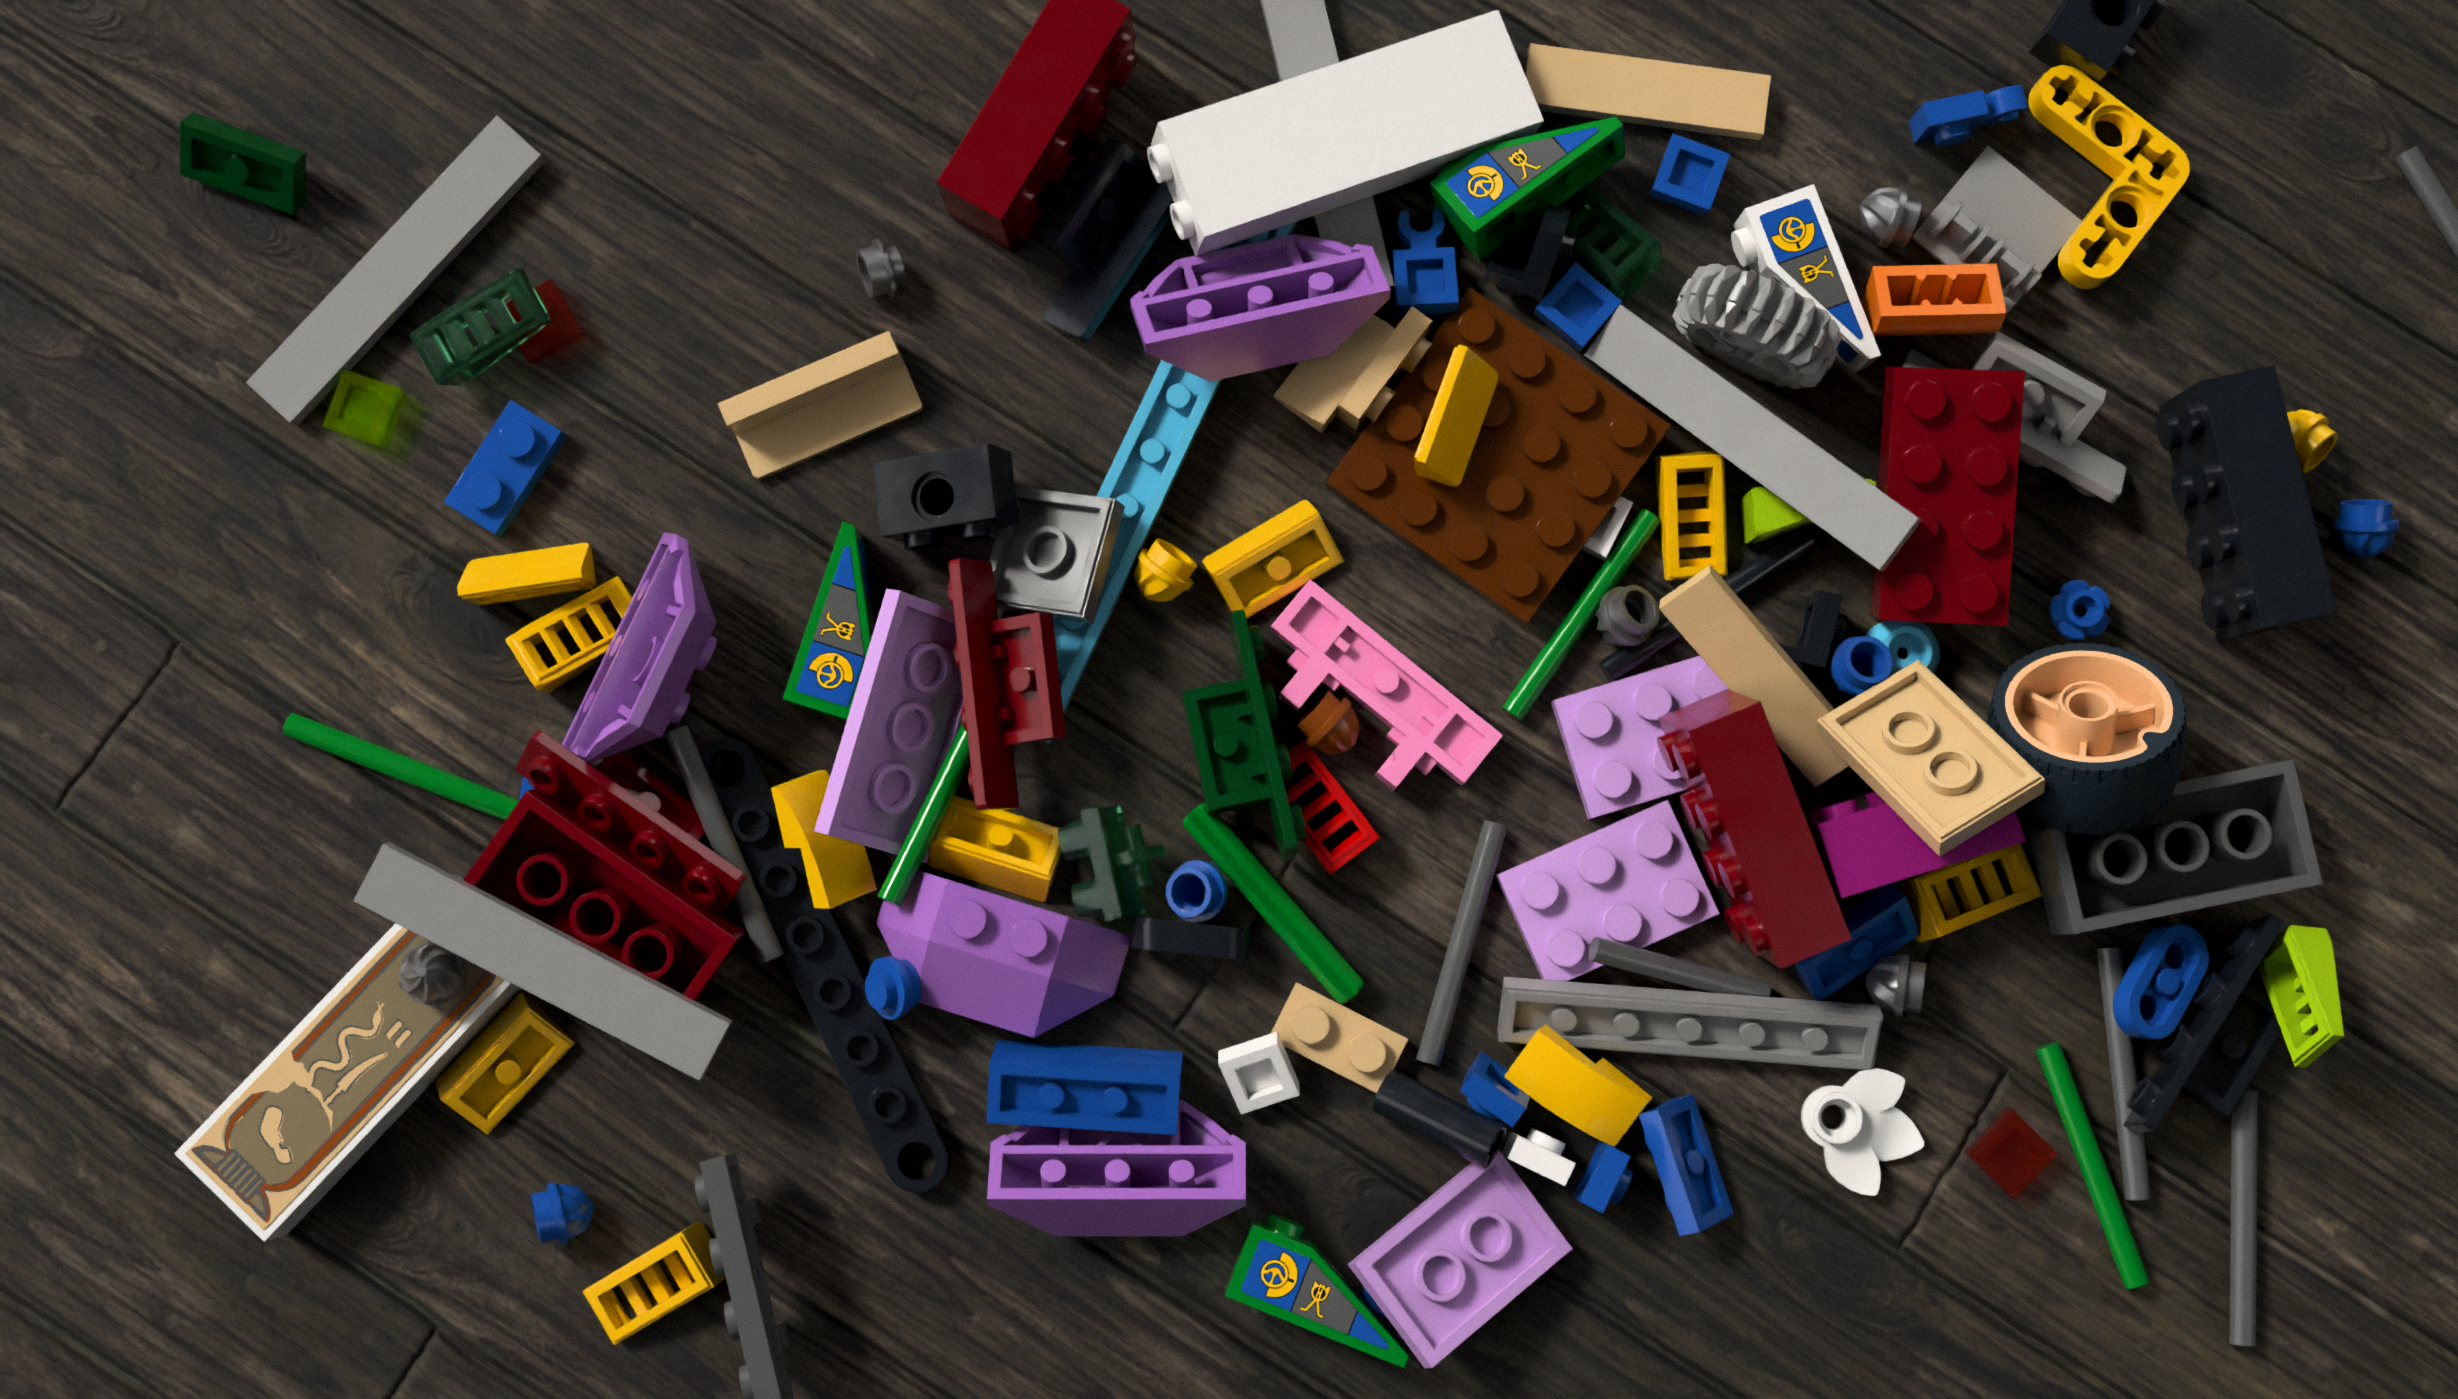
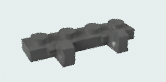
(737, 1256)

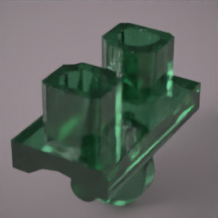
(1117, 859)

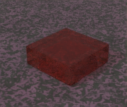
(555, 335)
(2010, 1153)

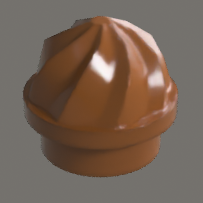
(1330, 724)

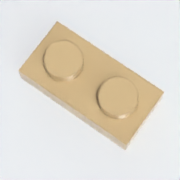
(1401, 351)
(1338, 1038)

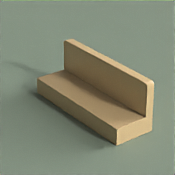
(822, 405)

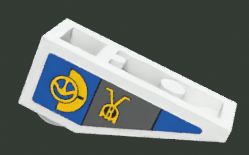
(1796, 246)

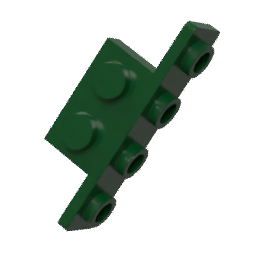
(1236, 743)

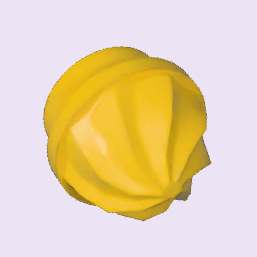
(2311, 437)
(1163, 571)

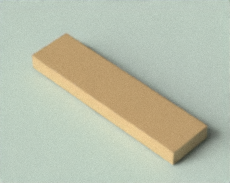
(1648, 91)
(1754, 666)

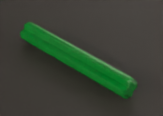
(1273, 904)

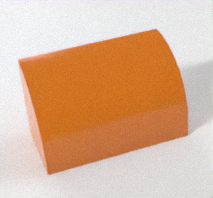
(1934, 300)

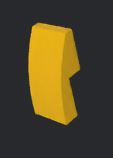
(833, 866)
(1576, 1089)

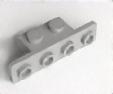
(2053, 416)

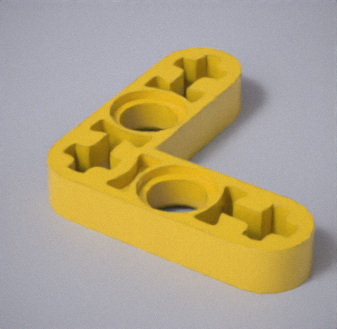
(2131, 178)

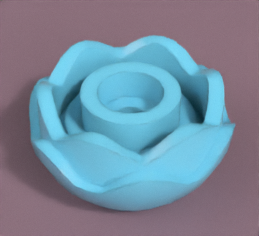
(1913, 637)

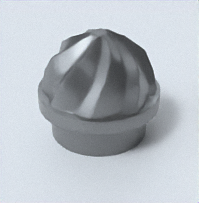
(1889, 216)
(1627, 615)
(431, 974)
(1897, 984)

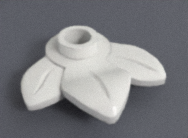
(1868, 1129)

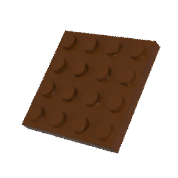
(1540, 474)

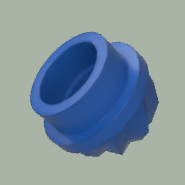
(2365, 526)
(1860, 664)
(1197, 891)
(561, 1212)

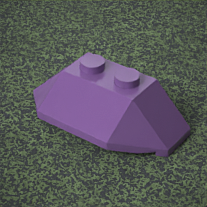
(1259, 305)
(648, 659)
(1001, 955)
(1119, 1180)

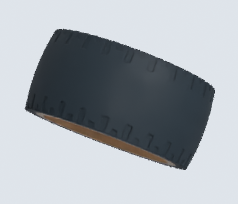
(2098, 731)

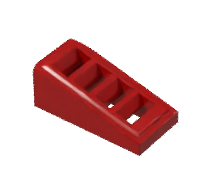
(1353, 845)

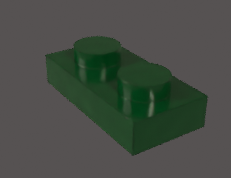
(242, 163)

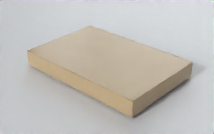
(1930, 757)

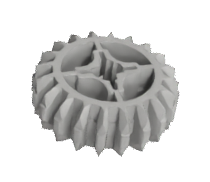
(1757, 326)

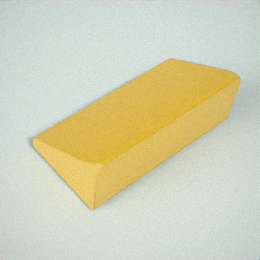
(1456, 418)
(1273, 559)
(528, 574)
(997, 849)
(503, 1063)

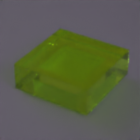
(365, 409)

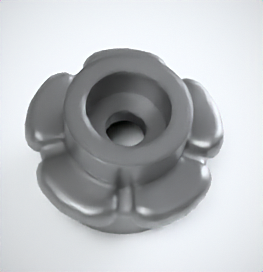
(880, 269)

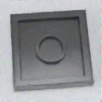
(1055, 554)

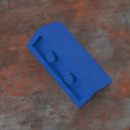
(1084, 1087)

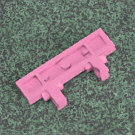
(1346, 653)

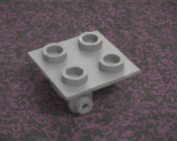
(1998, 219)

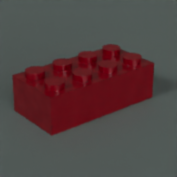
(1038, 117)
(1955, 465)
(1752, 828)
(603, 896)

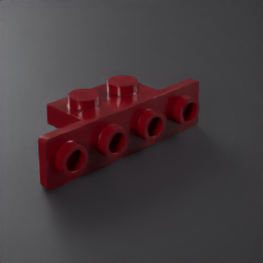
(1006, 682)
(636, 813)

